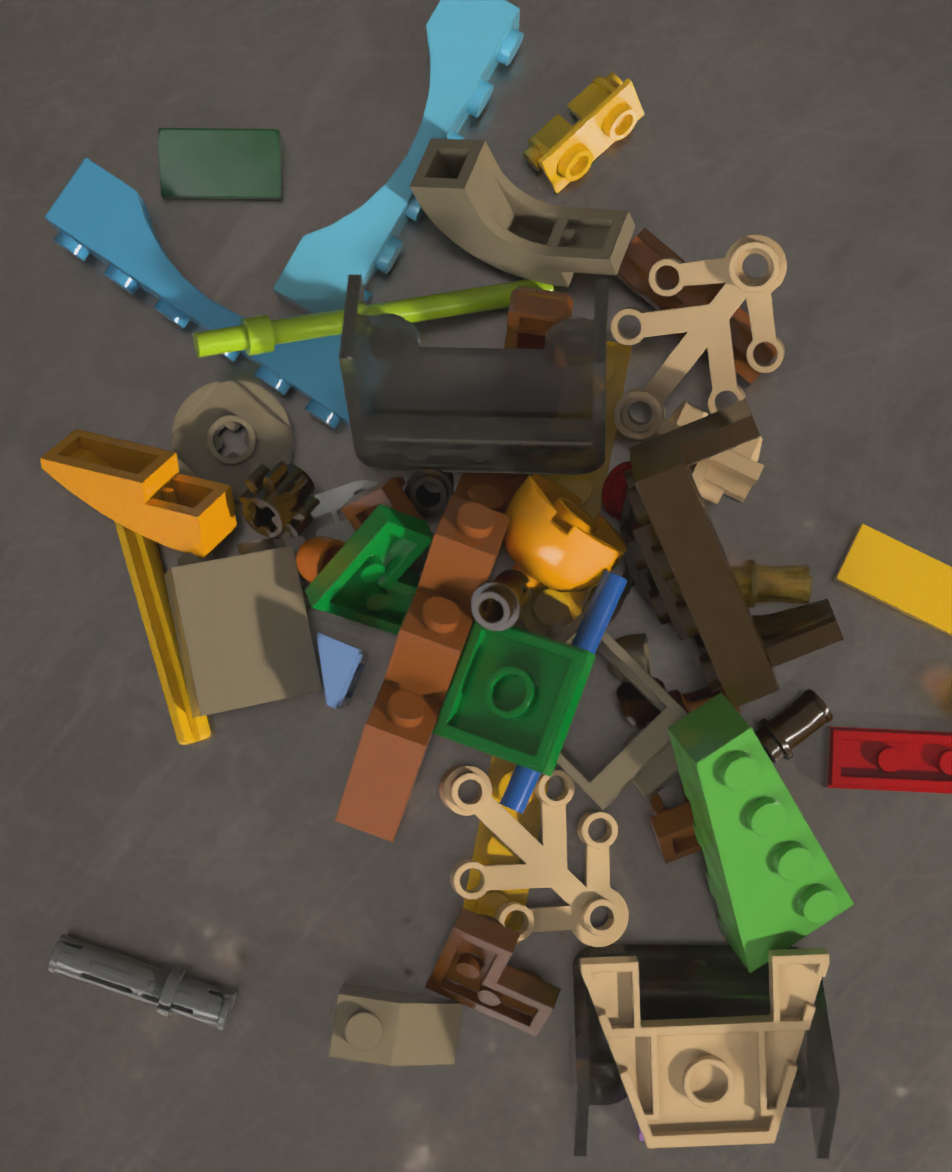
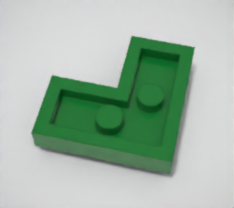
(370, 572)

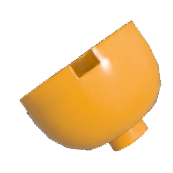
(557, 539)

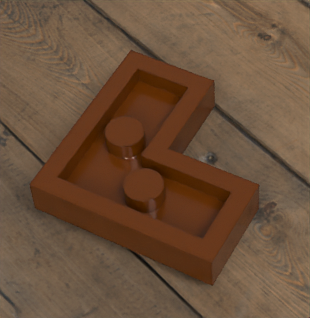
(476, 974)

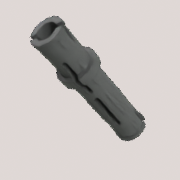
(150, 984)

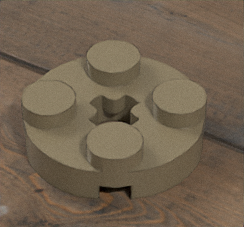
(231, 406)

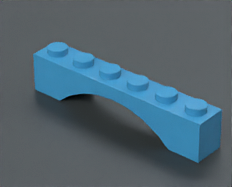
(113, 224)

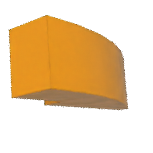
(143, 490)

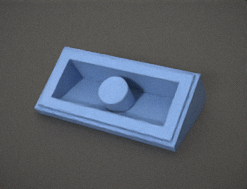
(340, 668)

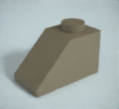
(394, 1027)

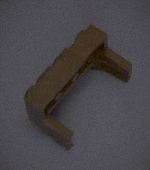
(675, 538)

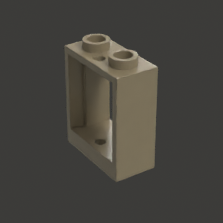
(645, 746)

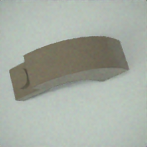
(508, 228)

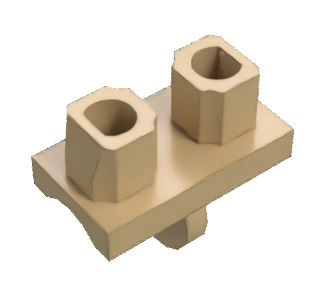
(725, 473)

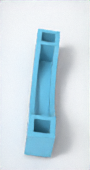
(464, 49)

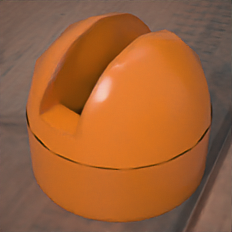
(315, 555)

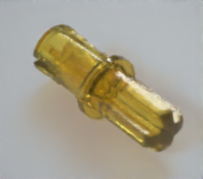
(773, 583)

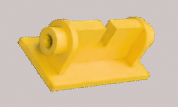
(605, 114)

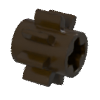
(279, 500)

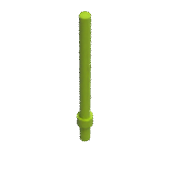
(261, 334)

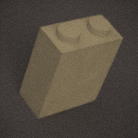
(242, 628)

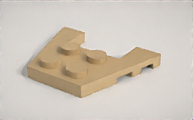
(712, 1075)

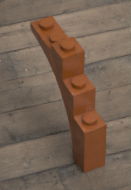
(426, 653)

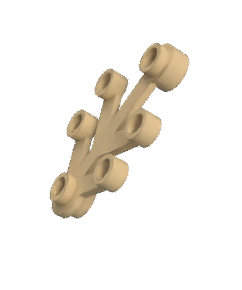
(705, 327)
(543, 862)

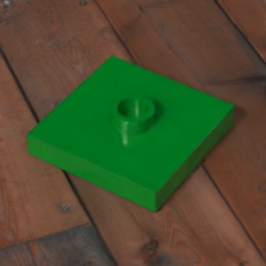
(514, 696)

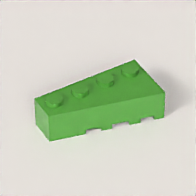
(756, 844)

